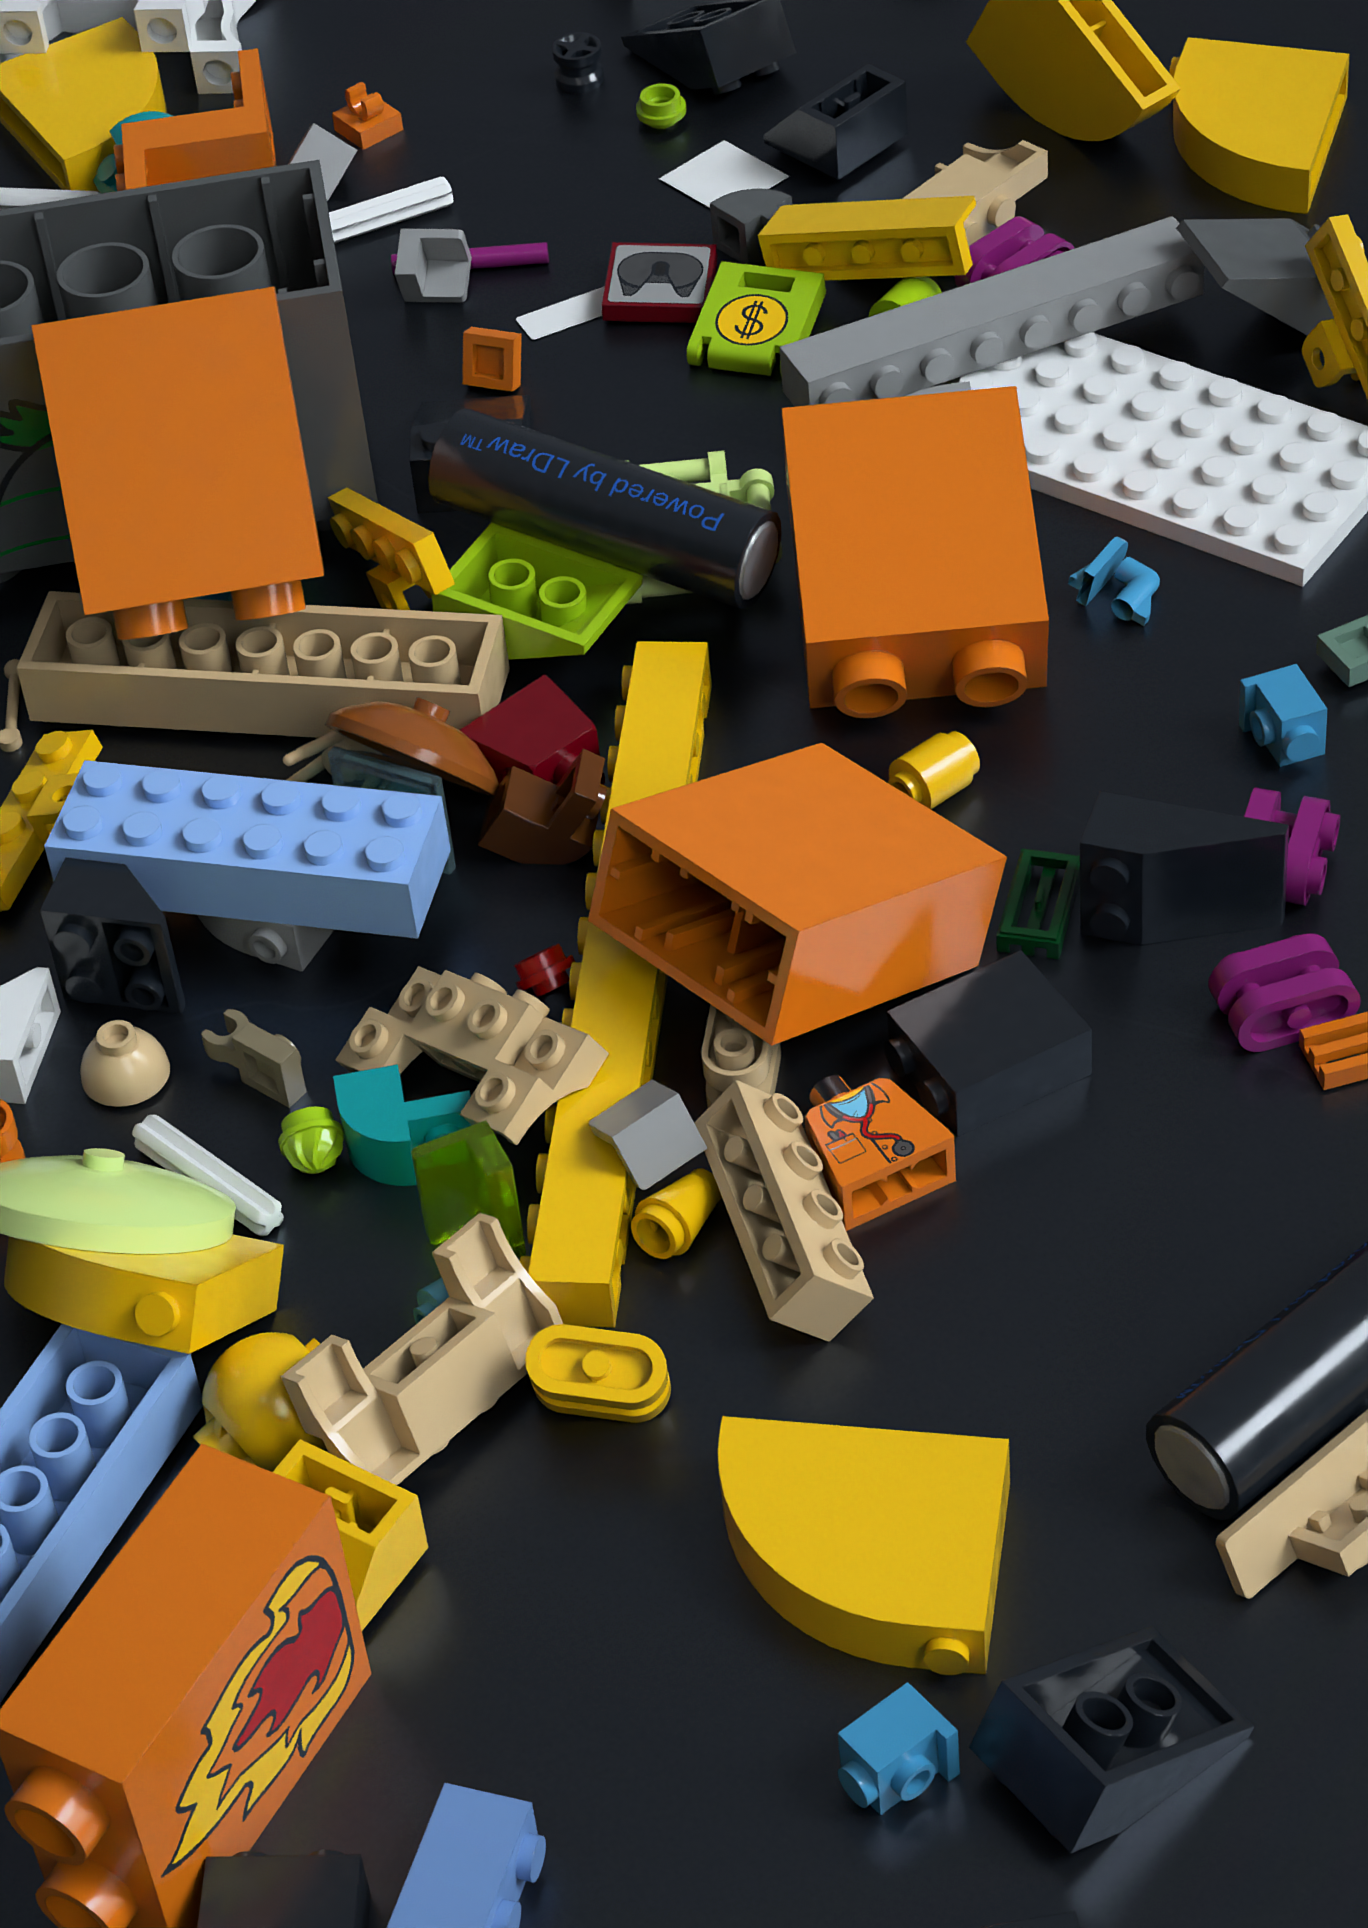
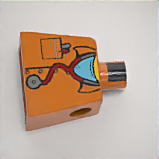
(876, 1147)

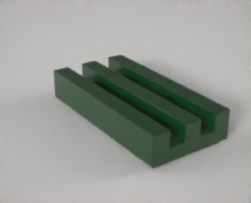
(1033, 935)

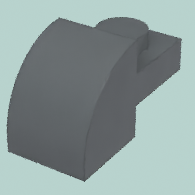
(740, 218)

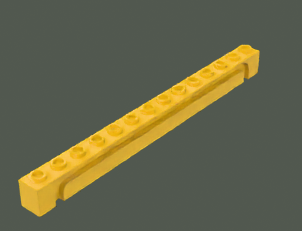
(619, 1001)

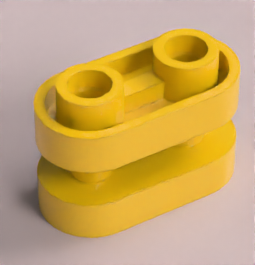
(598, 1373)

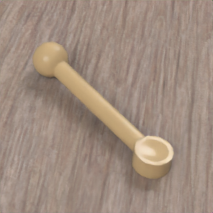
(10, 736)

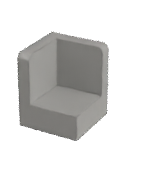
(331, 151)
(433, 265)
(650, 1133)

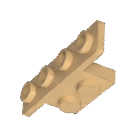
(1308, 1516)

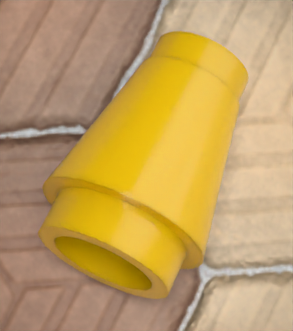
(674, 1215)

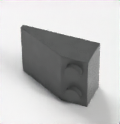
(1262, 265)

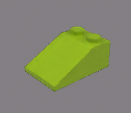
(546, 594)

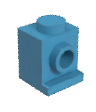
(1284, 714)
(896, 1750)

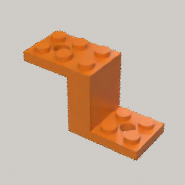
(204, 141)

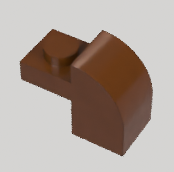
(542, 820)

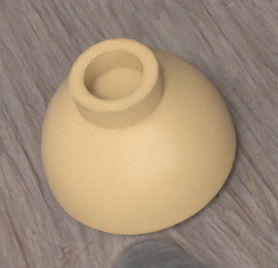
(123, 1065)

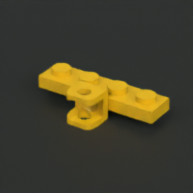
(1343, 275)
(401, 547)
(36, 804)

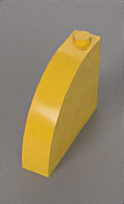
(1072, 65)
(74, 95)
(1258, 117)
(149, 1298)
(871, 1535)

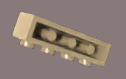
(783, 1211)

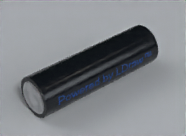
(605, 508)
(1269, 1397)

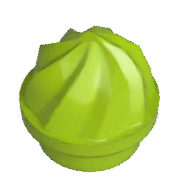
(311, 1139)

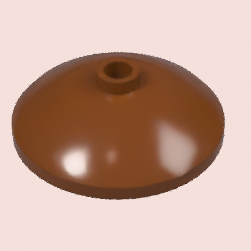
(419, 738)

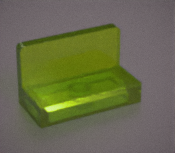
(467, 1177)

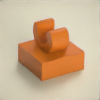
(366, 118)
(491, 359)

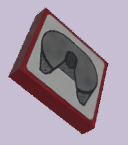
(658, 282)

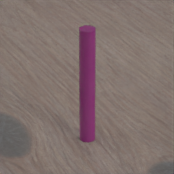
(503, 256)

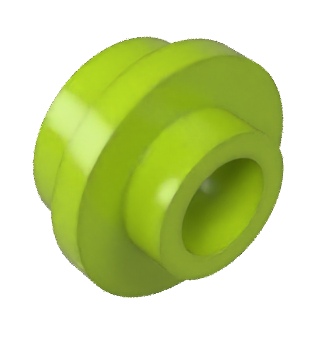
(660, 106)

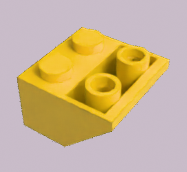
(375, 1521)

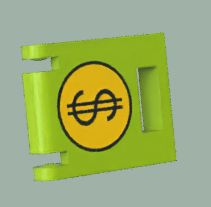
(753, 315)

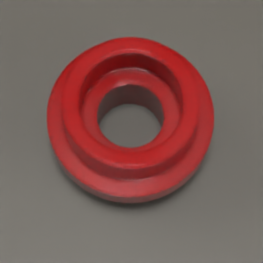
(544, 970)

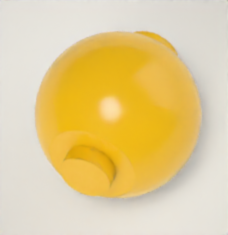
(248, 1402)

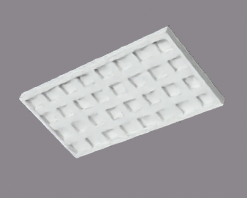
(1188, 453)

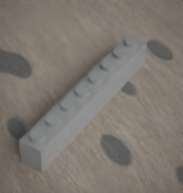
(995, 318)

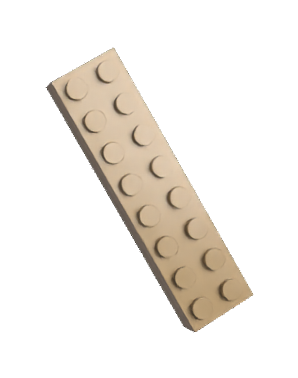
(260, 672)

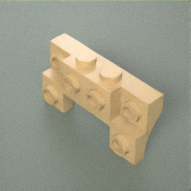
(993, 178)
(484, 1035)
(437, 1372)

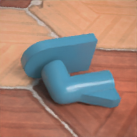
(1140, 582)

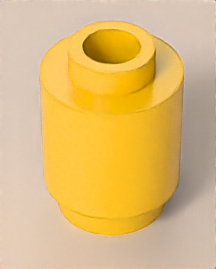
(935, 768)

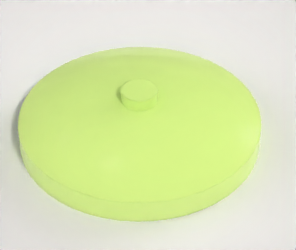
(110, 1205)

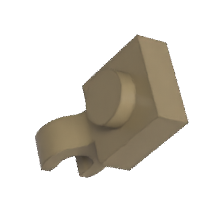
(264, 1059)

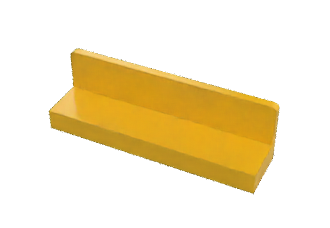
(871, 238)

